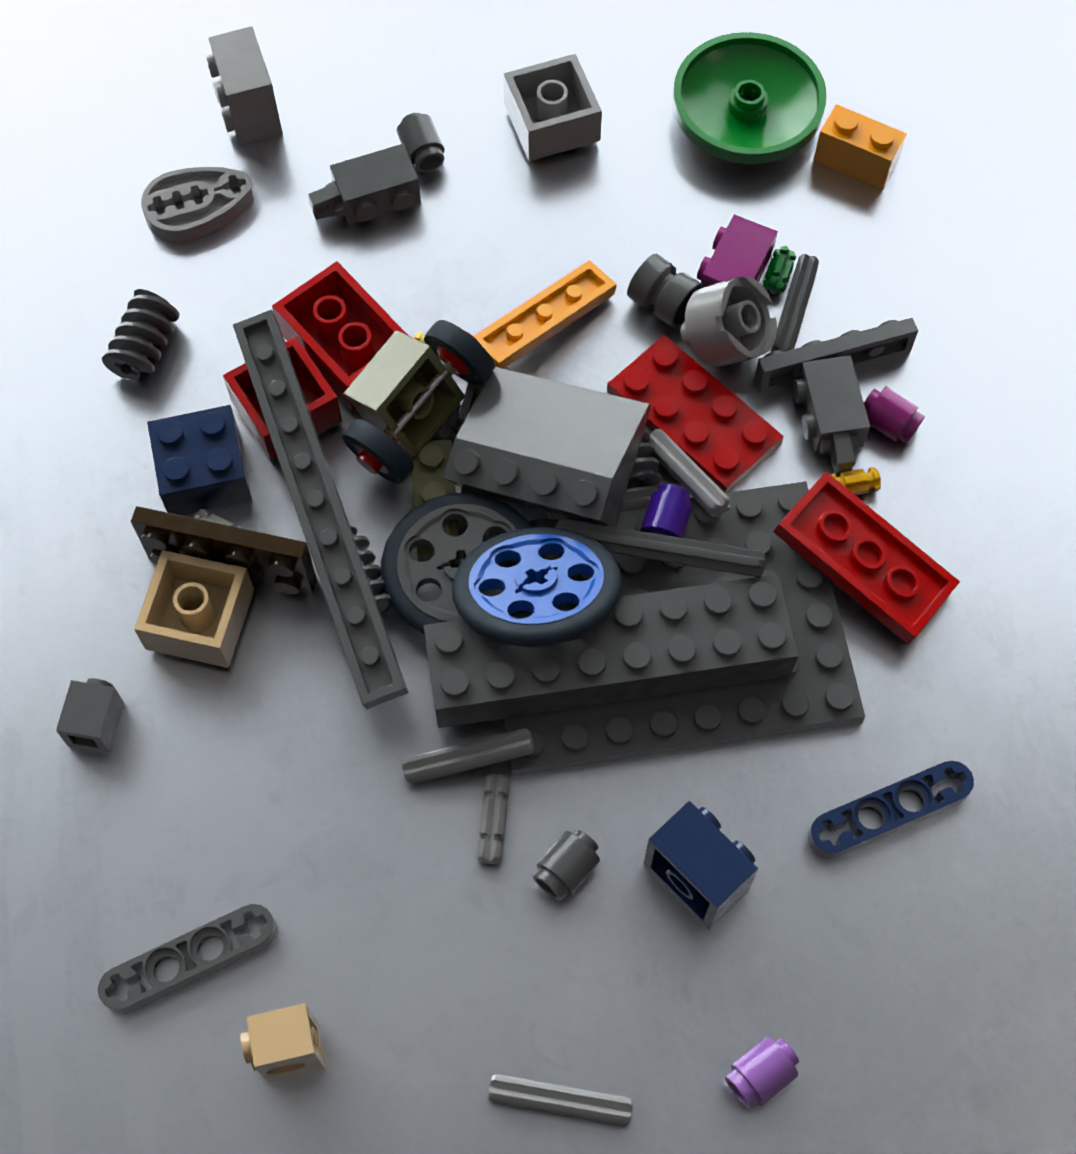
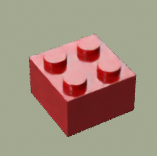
(317, 392)

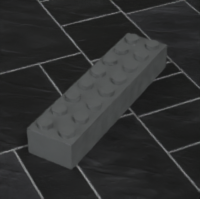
(641, 650)

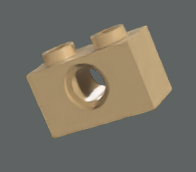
(283, 1043)

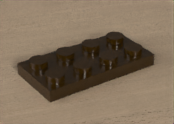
(267, 557)

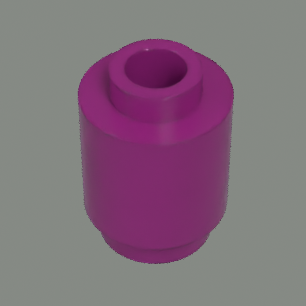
(893, 414)

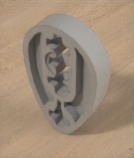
(195, 220)

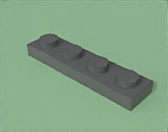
(865, 347)

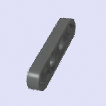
(190, 964)

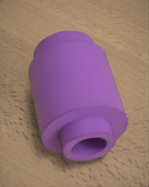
(763, 1072)

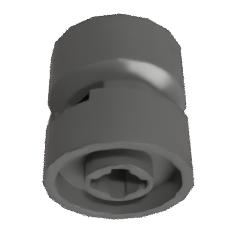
(660, 287)

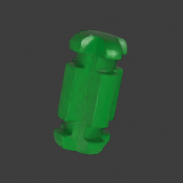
(779, 270)

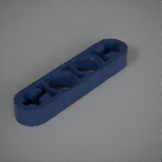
(888, 804)

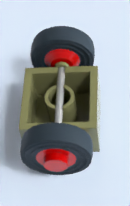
(410, 394)

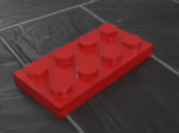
(697, 413)
(866, 557)

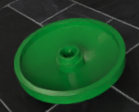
(749, 97)

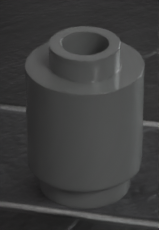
(421, 141)
(566, 864)

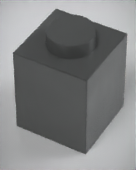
(90, 715)

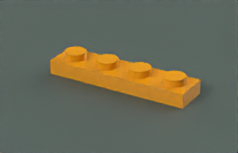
(546, 314)

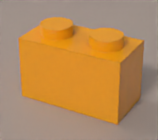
(859, 146)

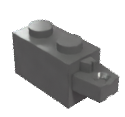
(368, 186)
(832, 409)

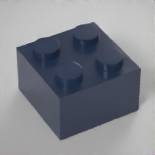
(199, 461)
(700, 863)

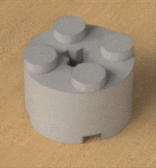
(729, 322)

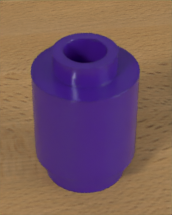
(668, 511)

